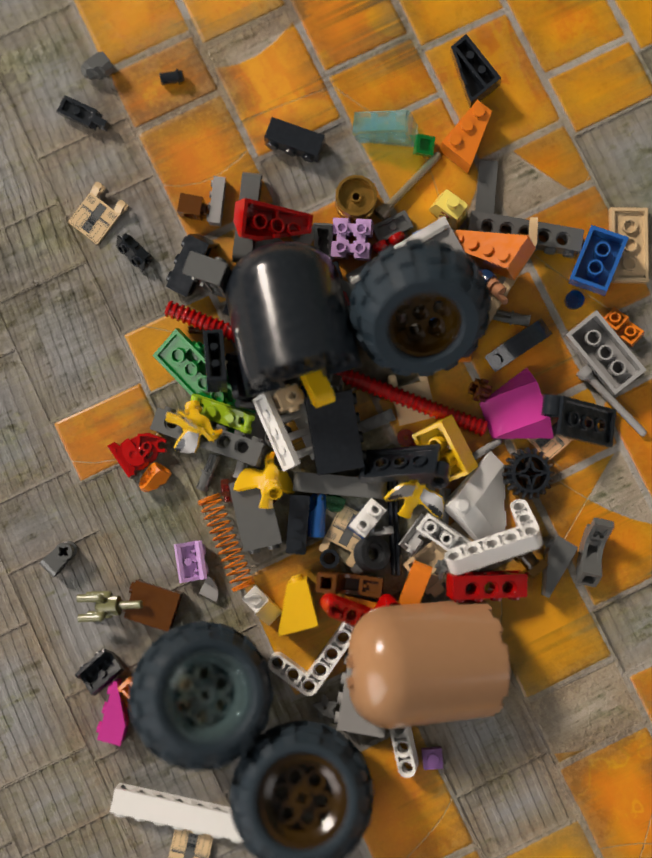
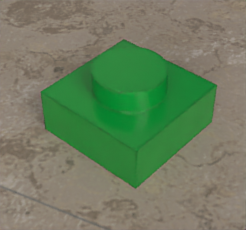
(424, 145)

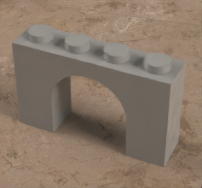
(347, 718)

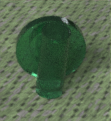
(335, 503)

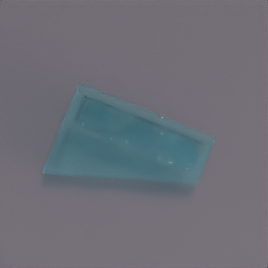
(385, 127)

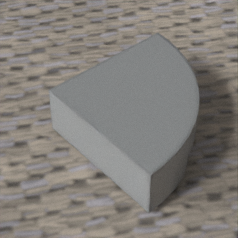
(385, 531)
(210, 589)

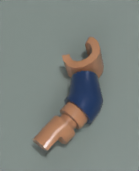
(493, 284)

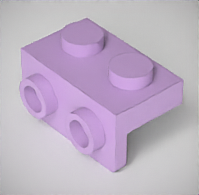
(191, 561)

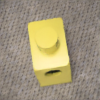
(451, 207)

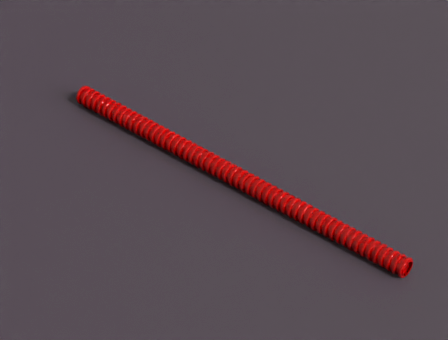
(349, 377)

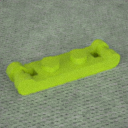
(225, 414)

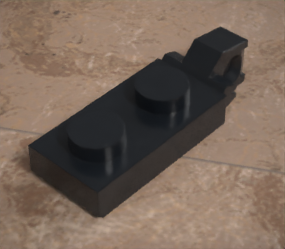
(82, 114)

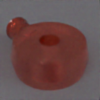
(400, 438)
(225, 490)

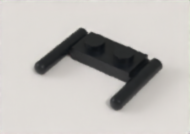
(237, 384)

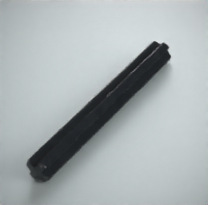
(394, 520)

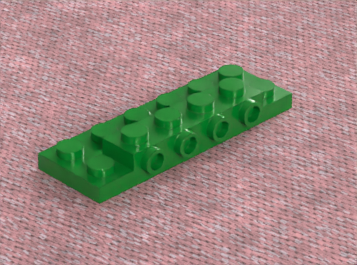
(186, 364)

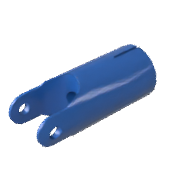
(317, 516)

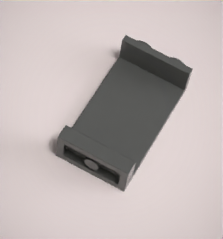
(256, 525)

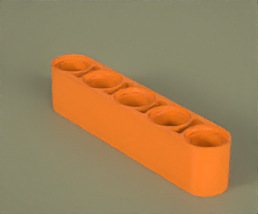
(415, 583)

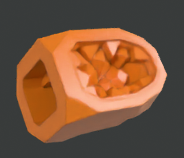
(154, 477)

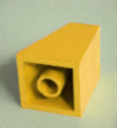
(298, 607)

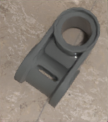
(57, 559)

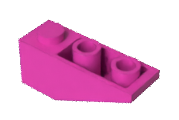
(115, 719)

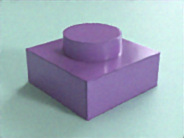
(432, 758)

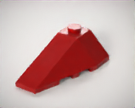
(266, 221)

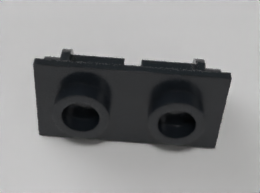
(127, 245)

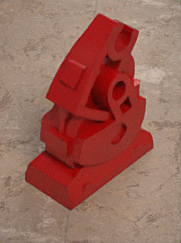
(134, 452)

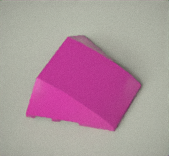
(516, 410)

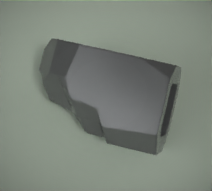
(97, 66)

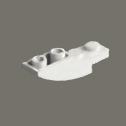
(441, 533)

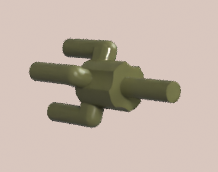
(105, 606)

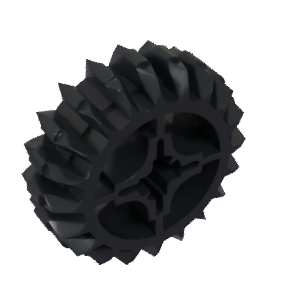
(528, 455)

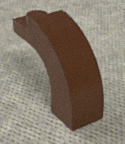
(349, 584)

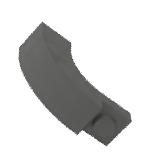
(591, 551)

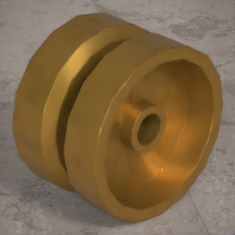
(356, 188)

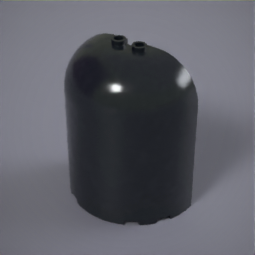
(288, 316)

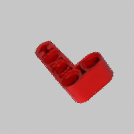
(357, 610)

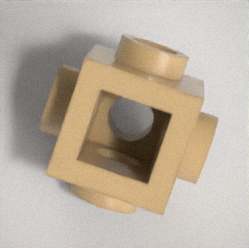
(288, 399)

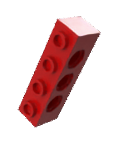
(516, 585)

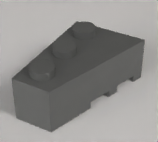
(210, 271)

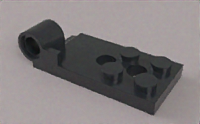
(572, 418)
(419, 464)

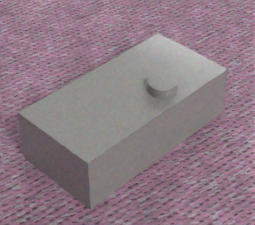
(604, 353)

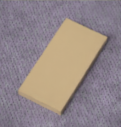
(635, 258)

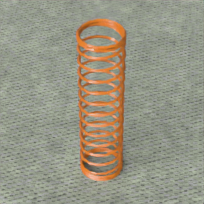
(205, 501)

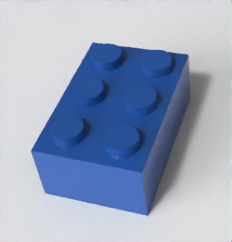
(598, 260)

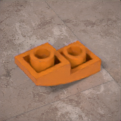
(626, 330)

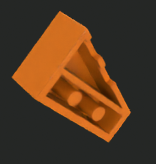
(465, 137)

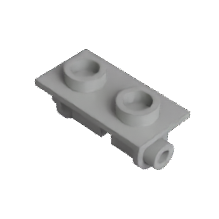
(411, 541)

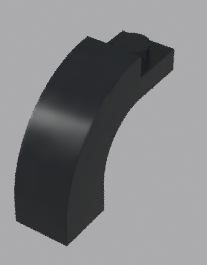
(518, 345)

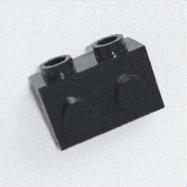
(100, 671)

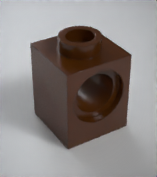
(191, 206)

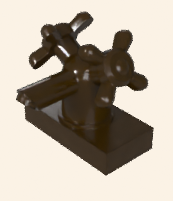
(532, 565)

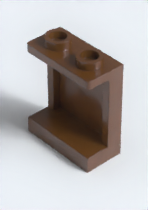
(158, 608)

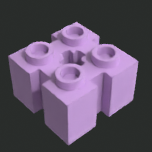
(343, 230)

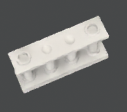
(277, 433)

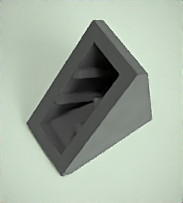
(323, 237)

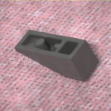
(558, 556)

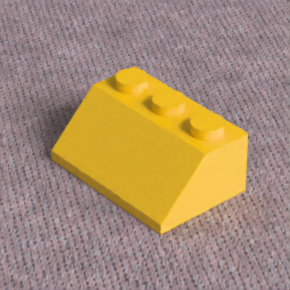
(453, 446)

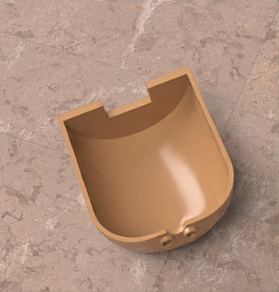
(427, 664)

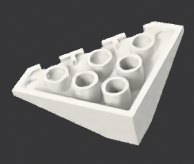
(479, 500)

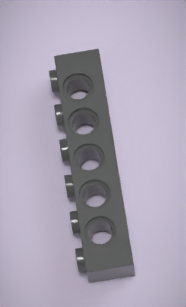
(572, 236)
(253, 456)

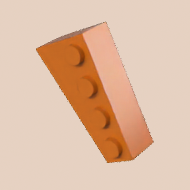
(497, 251)

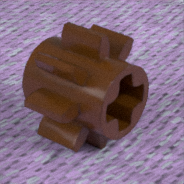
(480, 389)

